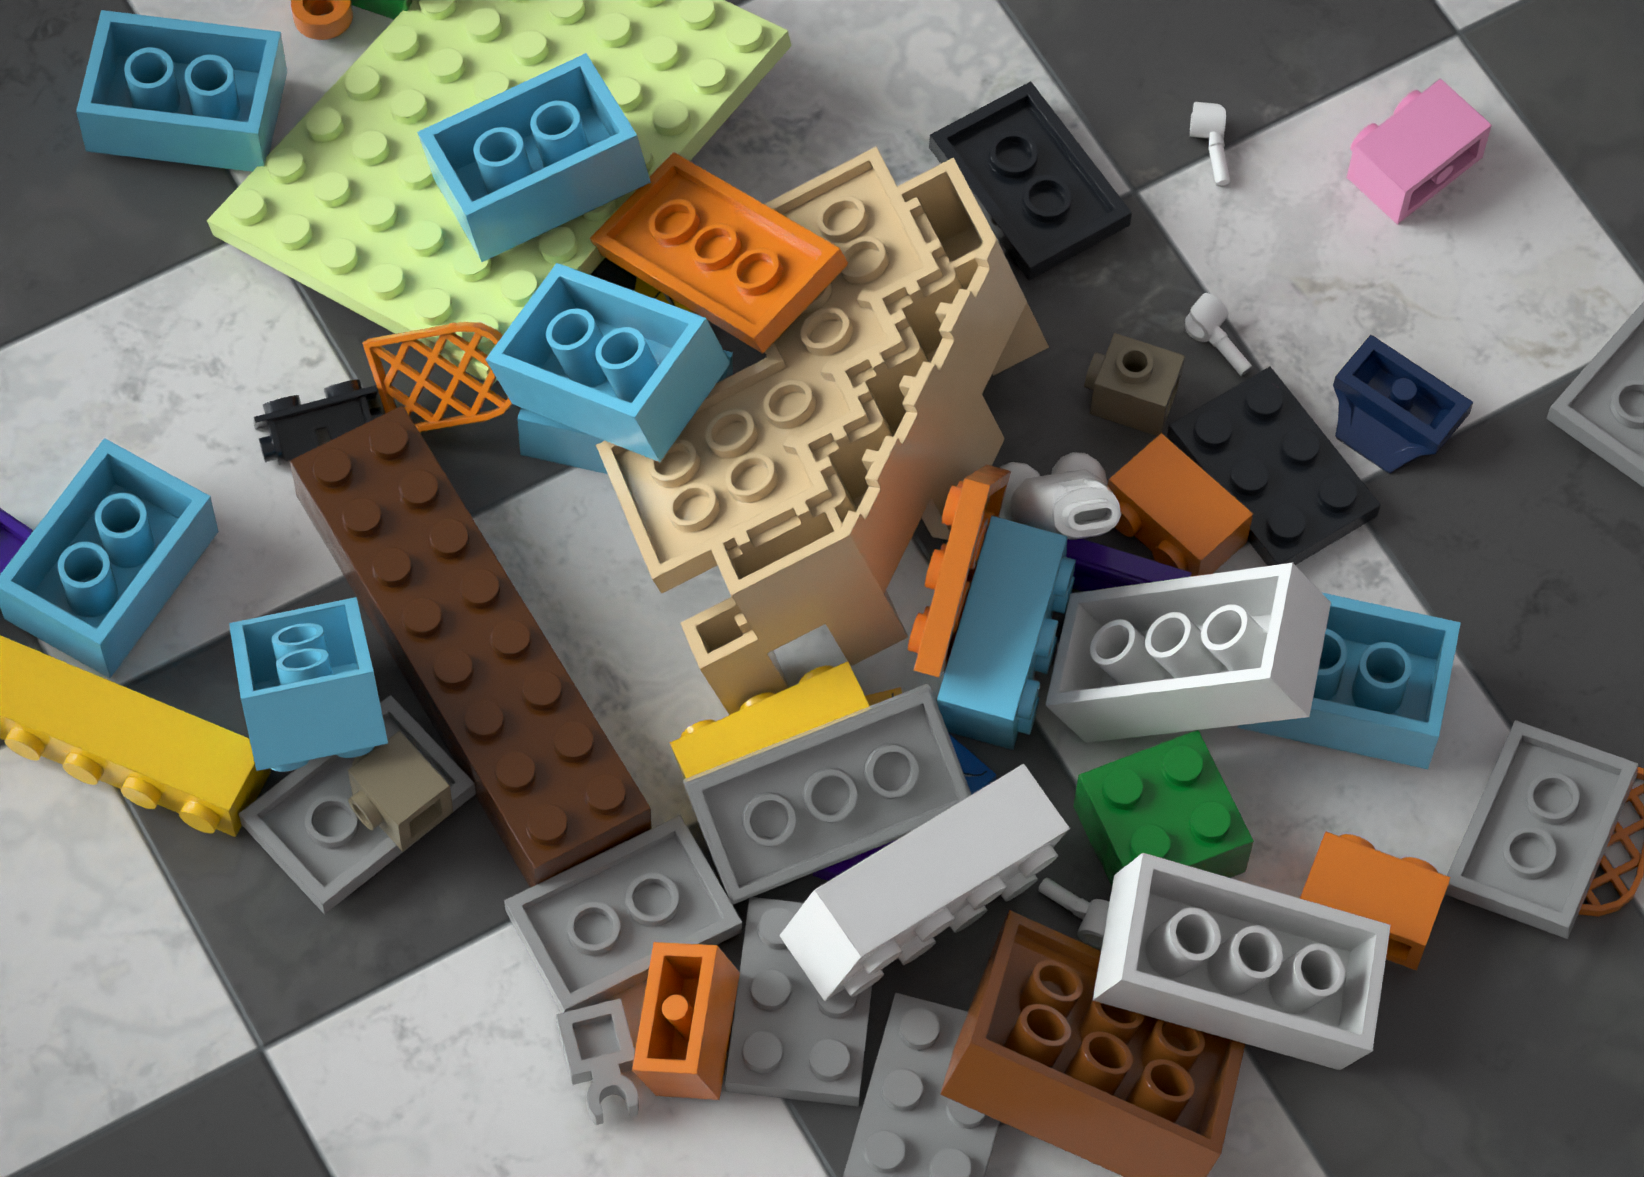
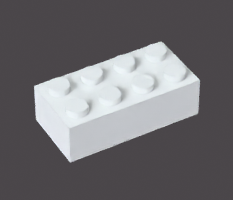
(1189, 654)
(924, 884)
(1242, 962)

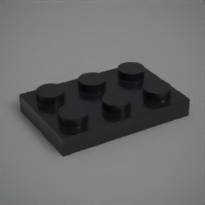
(1032, 180)
(1278, 467)

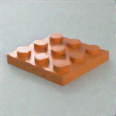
(954, 565)

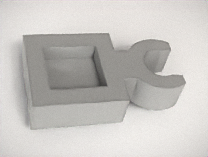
(599, 1050)

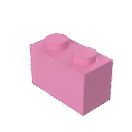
(1417, 150)

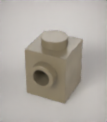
(1134, 383)
(398, 791)

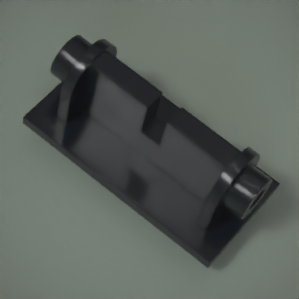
(295, 424)

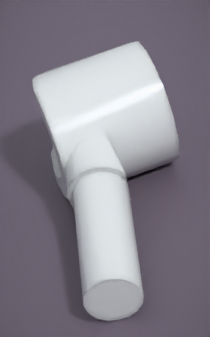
(1209, 122)
(1204, 325)
(1093, 913)

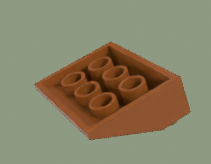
(1088, 1073)

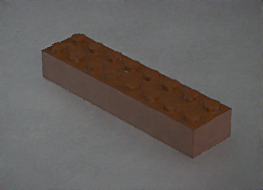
(469, 647)

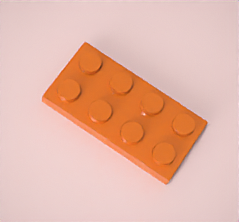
(719, 252)

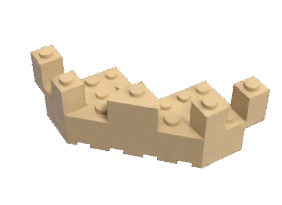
(841, 438)

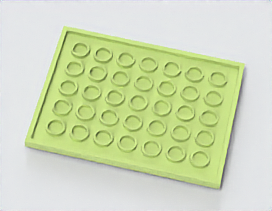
(353, 195)

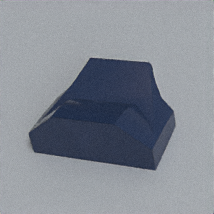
(1394, 407)

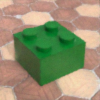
(1166, 806)

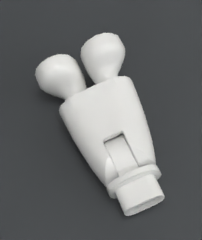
(1067, 502)

